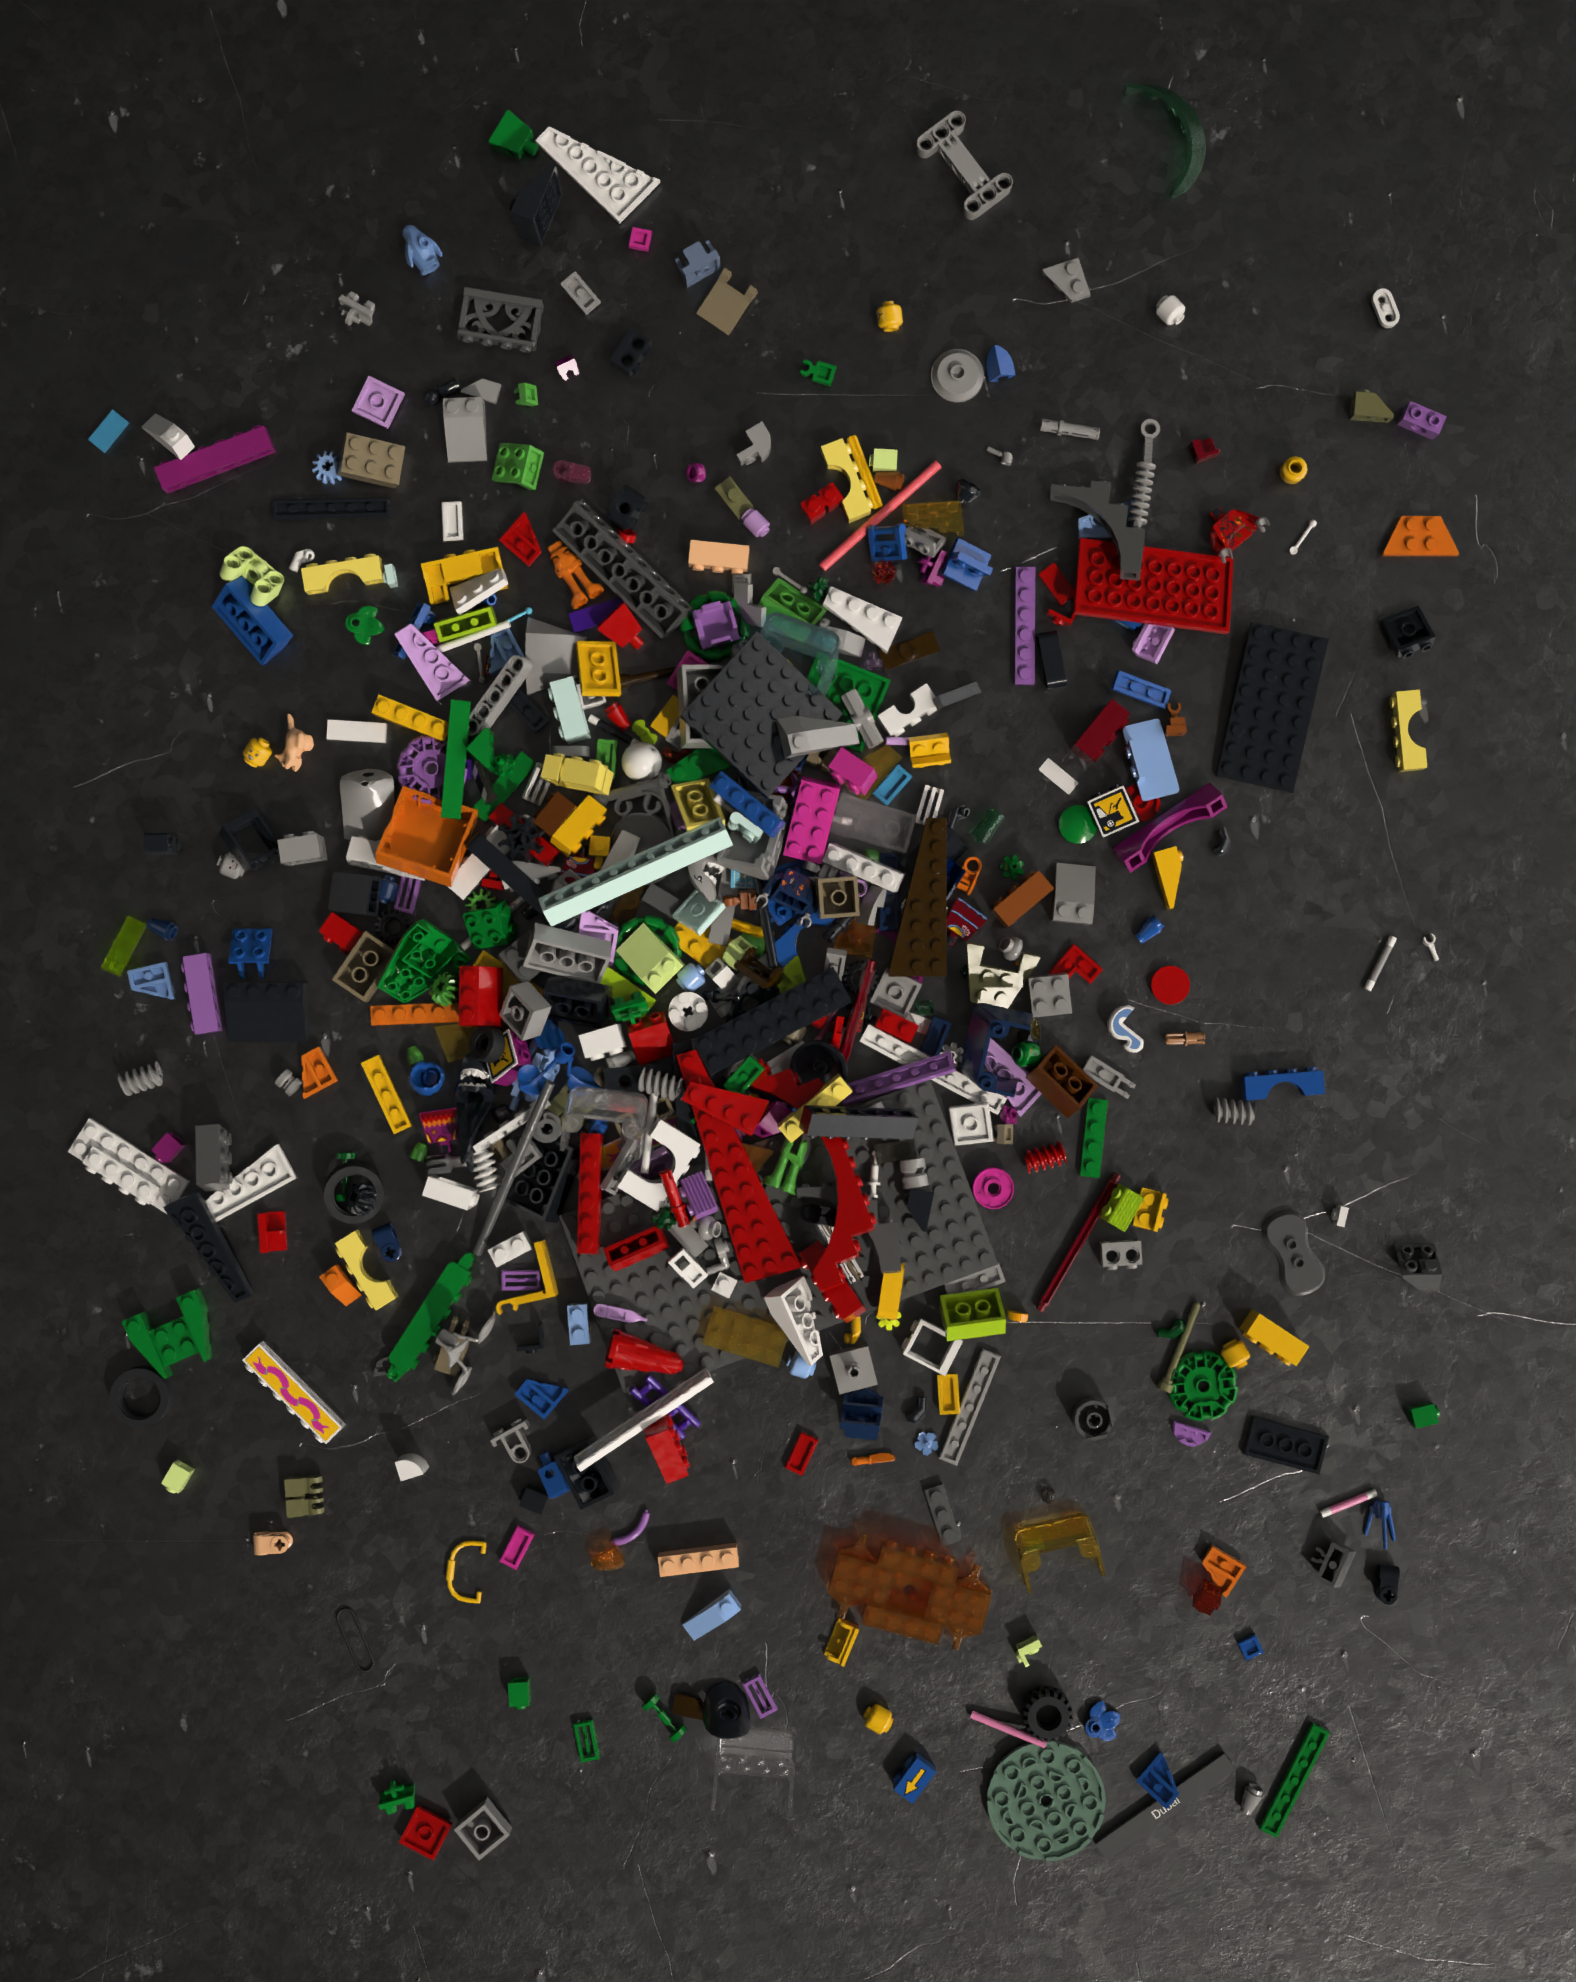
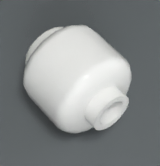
(1170, 310)

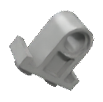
(514, 1438)

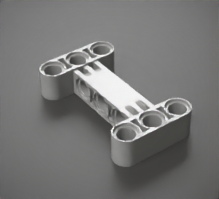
(964, 165)

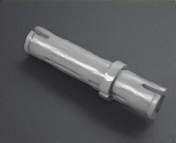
(1077, 430)

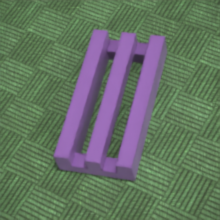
(407, 895)
(521, 1272)
(752, 1680)

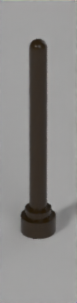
(626, 680)

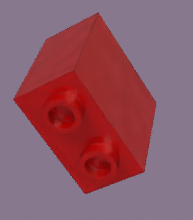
(651, 1037)

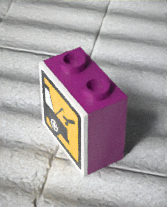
(514, 1056)

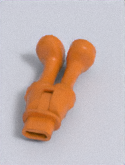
(566, 564)

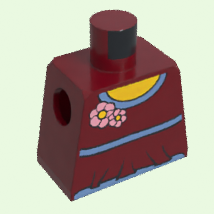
(579, 864)
(962, 921)

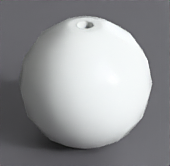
(641, 761)

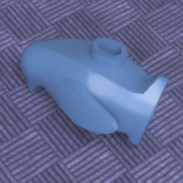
(420, 250)

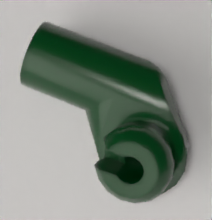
(1172, 1332)

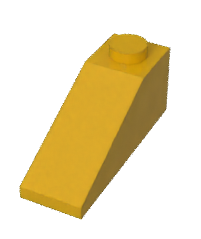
(1168, 869)

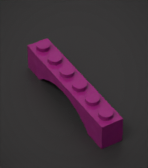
(1200, 805)

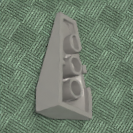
(813, 735)

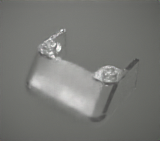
(606, 1105)

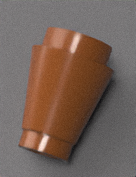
(890, 479)

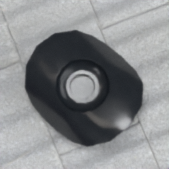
(726, 1712)

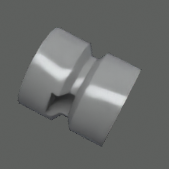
(913, 1172)

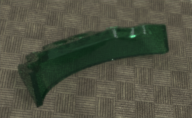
(1191, 129)

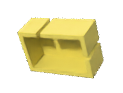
(577, 774)

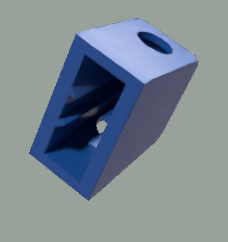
(555, 1485)

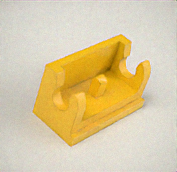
(841, 1641)

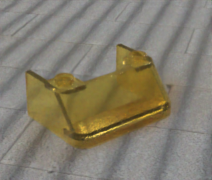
(1055, 1535)

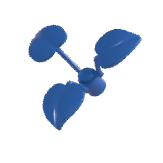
(529, 1076)

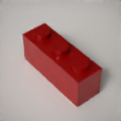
(636, 1248)

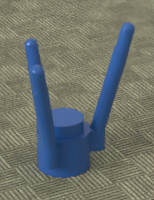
(1381, 1510)

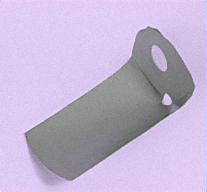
(366, 808)

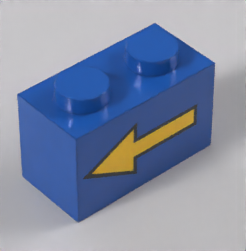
(913, 1777)

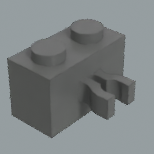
(1335, 1564)

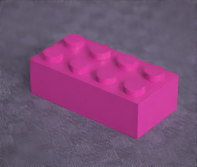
(812, 819)

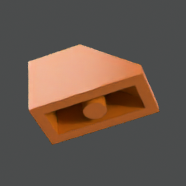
(340, 1284)

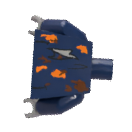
(791, 891)

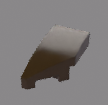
(688, 1706)

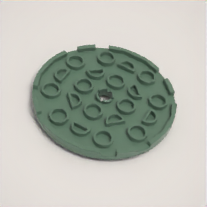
(1051, 1829)

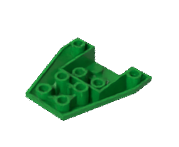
(419, 959)

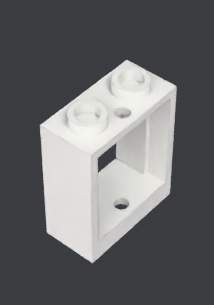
(451, 1192)
(948, 1357)

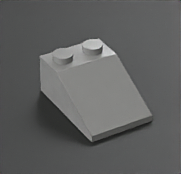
(465, 429)
(1073, 894)

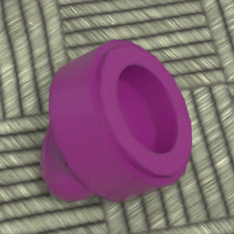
(696, 472)

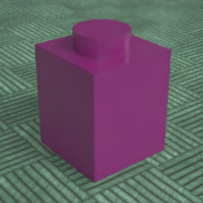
(168, 1147)

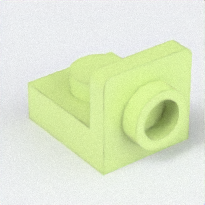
(1029, 1647)

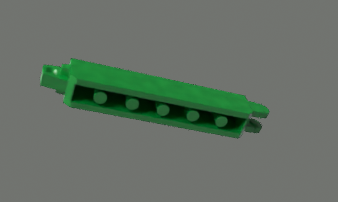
(429, 1316)

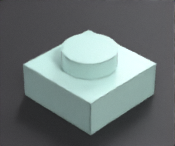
(389, 576)

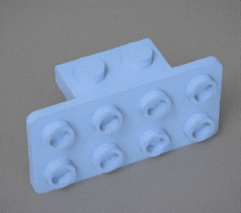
(1150, 759)

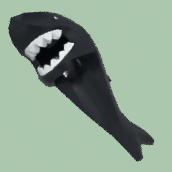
(473, 1099)

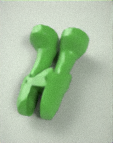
(796, 1161)

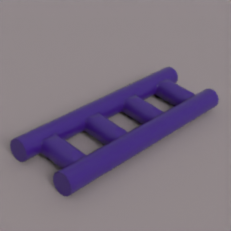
(651, 1383)

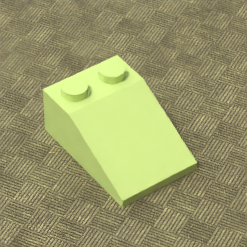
(649, 958)

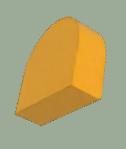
(1017, 1316)

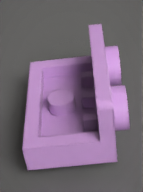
(1152, 642)

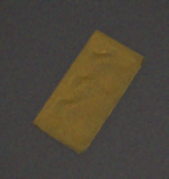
(745, 1336)

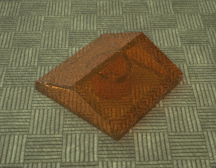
(857, 939)

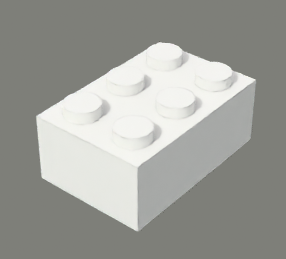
(602, 1041)

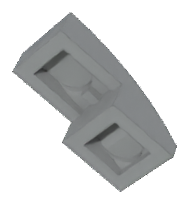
(873, 898)

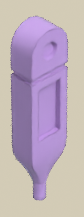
(617, 1313)

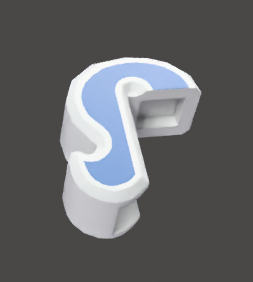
(1122, 1032)

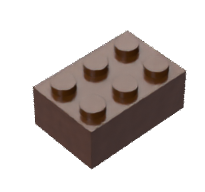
(1061, 1081)

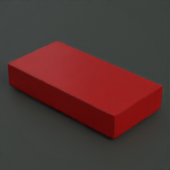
(1057, 584)
(801, 1453)

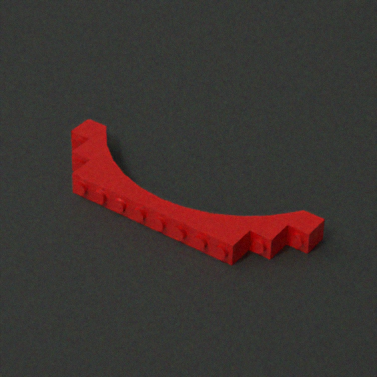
(852, 1210)

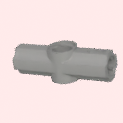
(862, 718)

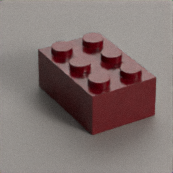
(1101, 732)

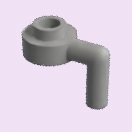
(722, 1248)

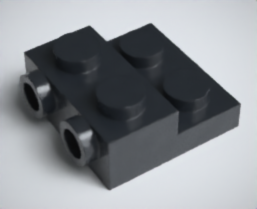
(1409, 632)

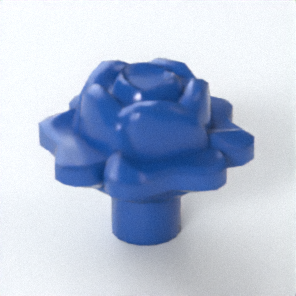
(597, 1126)

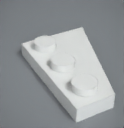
(477, 589)

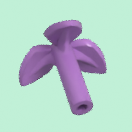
(793, 789)

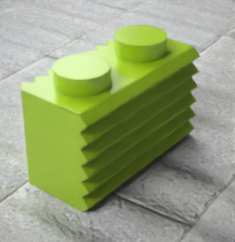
(1121, 1207)

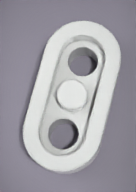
(1384, 309)

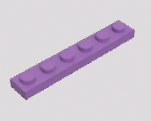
(1024, 626)
(900, 1078)

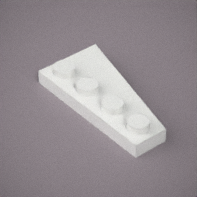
(870, 620)

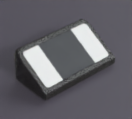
(484, 782)

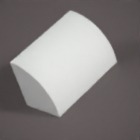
(410, 1466)

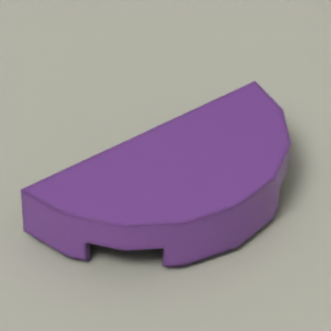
(1189, 1434)

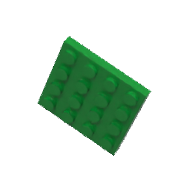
(850, 677)

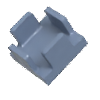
(698, 263)

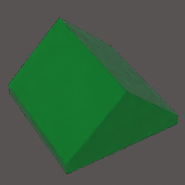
(483, 748)

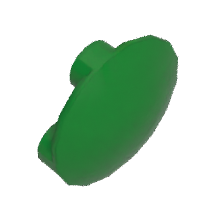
(1077, 824)

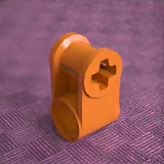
(969, 877)

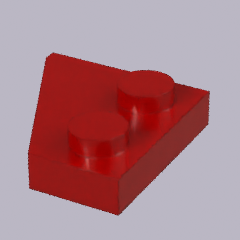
(522, 540)

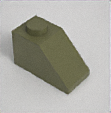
(1369, 407)

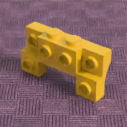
(458, 569)

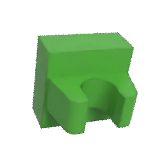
(527, 394)

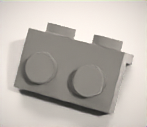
(924, 540)

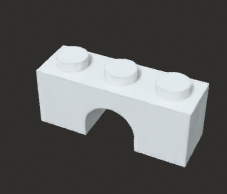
(895, 722)

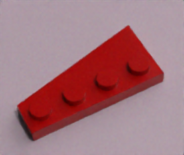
(732, 1108)

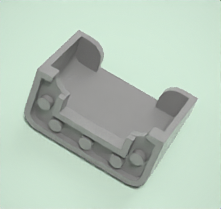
(762, 858)

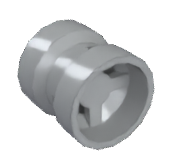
(288, 1082)

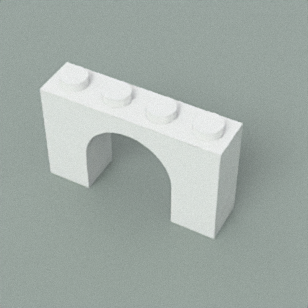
(683, 1150)

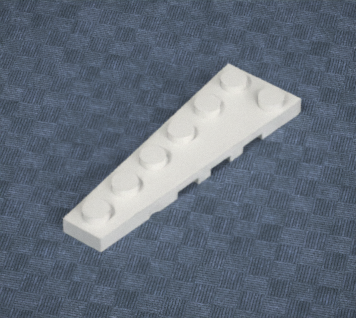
(255, 1182)

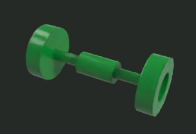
(344, 1155)
(677, 1732)

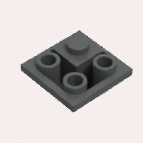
(1420, 1265)

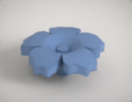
(926, 1443)

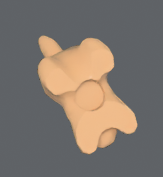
(295, 744)

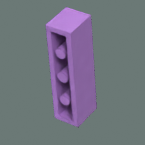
(202, 993)

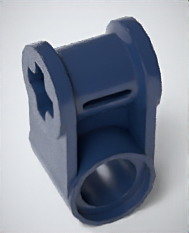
(385, 1239)

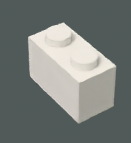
(510, 1248)

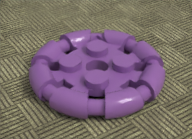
(419, 766)

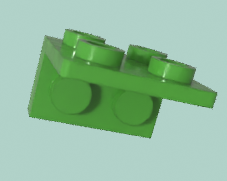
(518, 465)

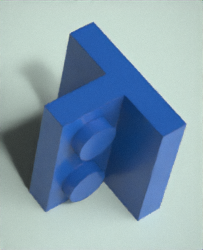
(967, 564)

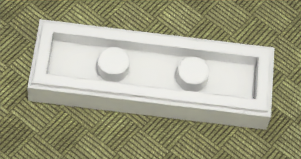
(356, 731)

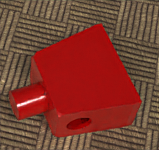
(622, 627)

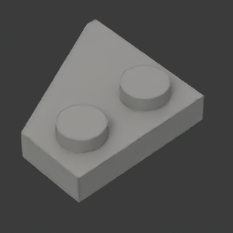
(1069, 279)

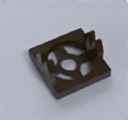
(759, 973)

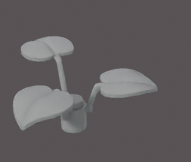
(450, 1343)

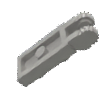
(1106, 1076)

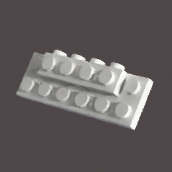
(127, 1166)

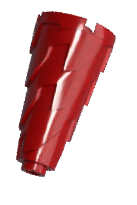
(634, 1353)

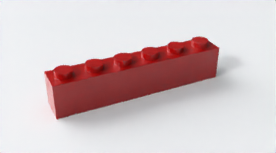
(590, 1193)

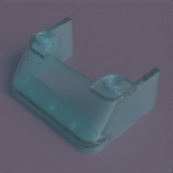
(805, 638)

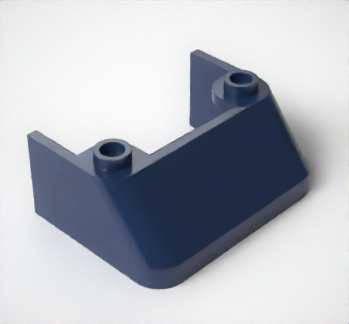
(985, 1023)

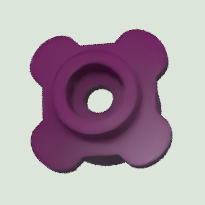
(1008, 1115)

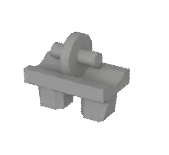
(354, 311)

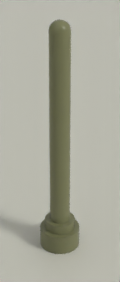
(1165, 1383)

